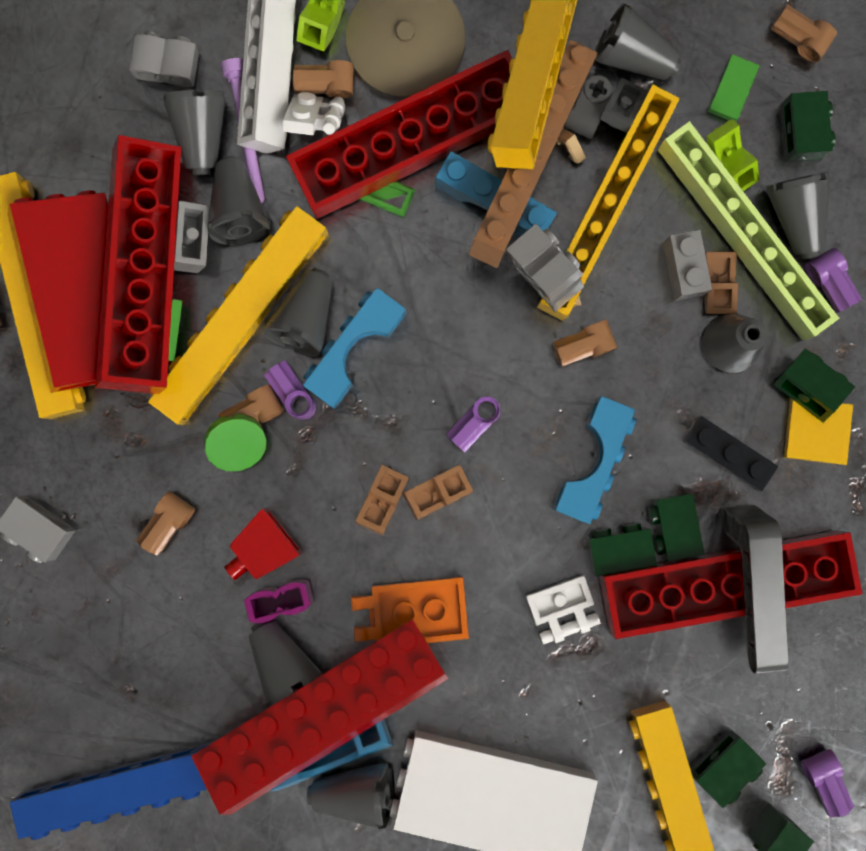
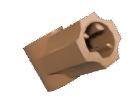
(809, 36)
(330, 79)
(592, 341)
(260, 404)
(169, 516)

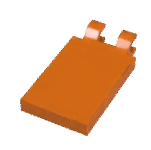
(433, 604)

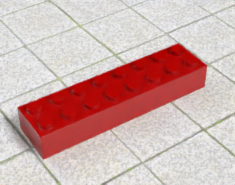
(401, 137)
(138, 266)
(712, 585)
(318, 718)

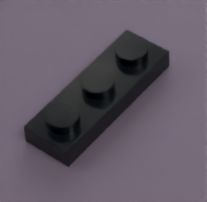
(730, 454)

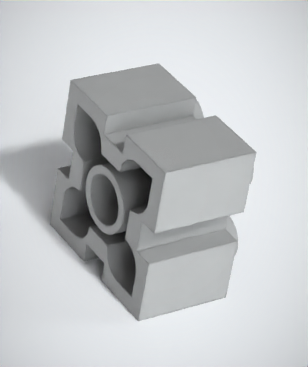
(546, 266)

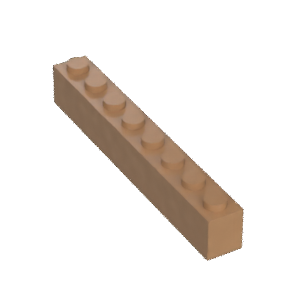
(519, 184)

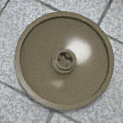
(404, 44)

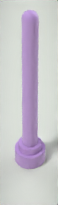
(232, 70)

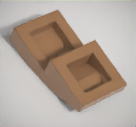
(722, 274)
(437, 492)
(382, 500)

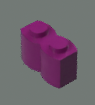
(271, 601)

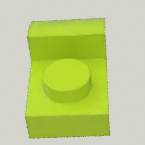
(319, 22)
(727, 146)

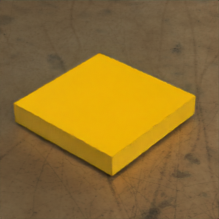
(818, 441)

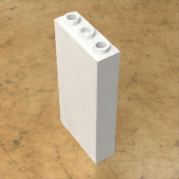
(491, 797)

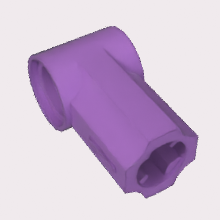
(830, 273)
(289, 389)
(471, 425)
(825, 775)

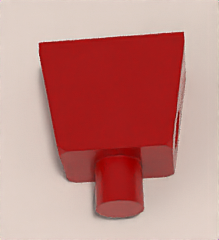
(261, 547)

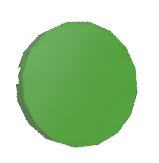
(235, 442)

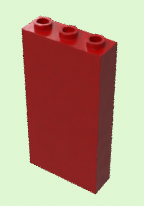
(62, 270)

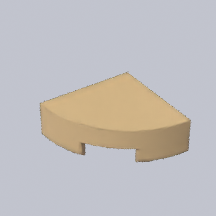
(574, 149)

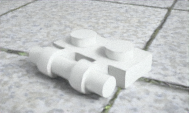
(310, 113)
(561, 600)

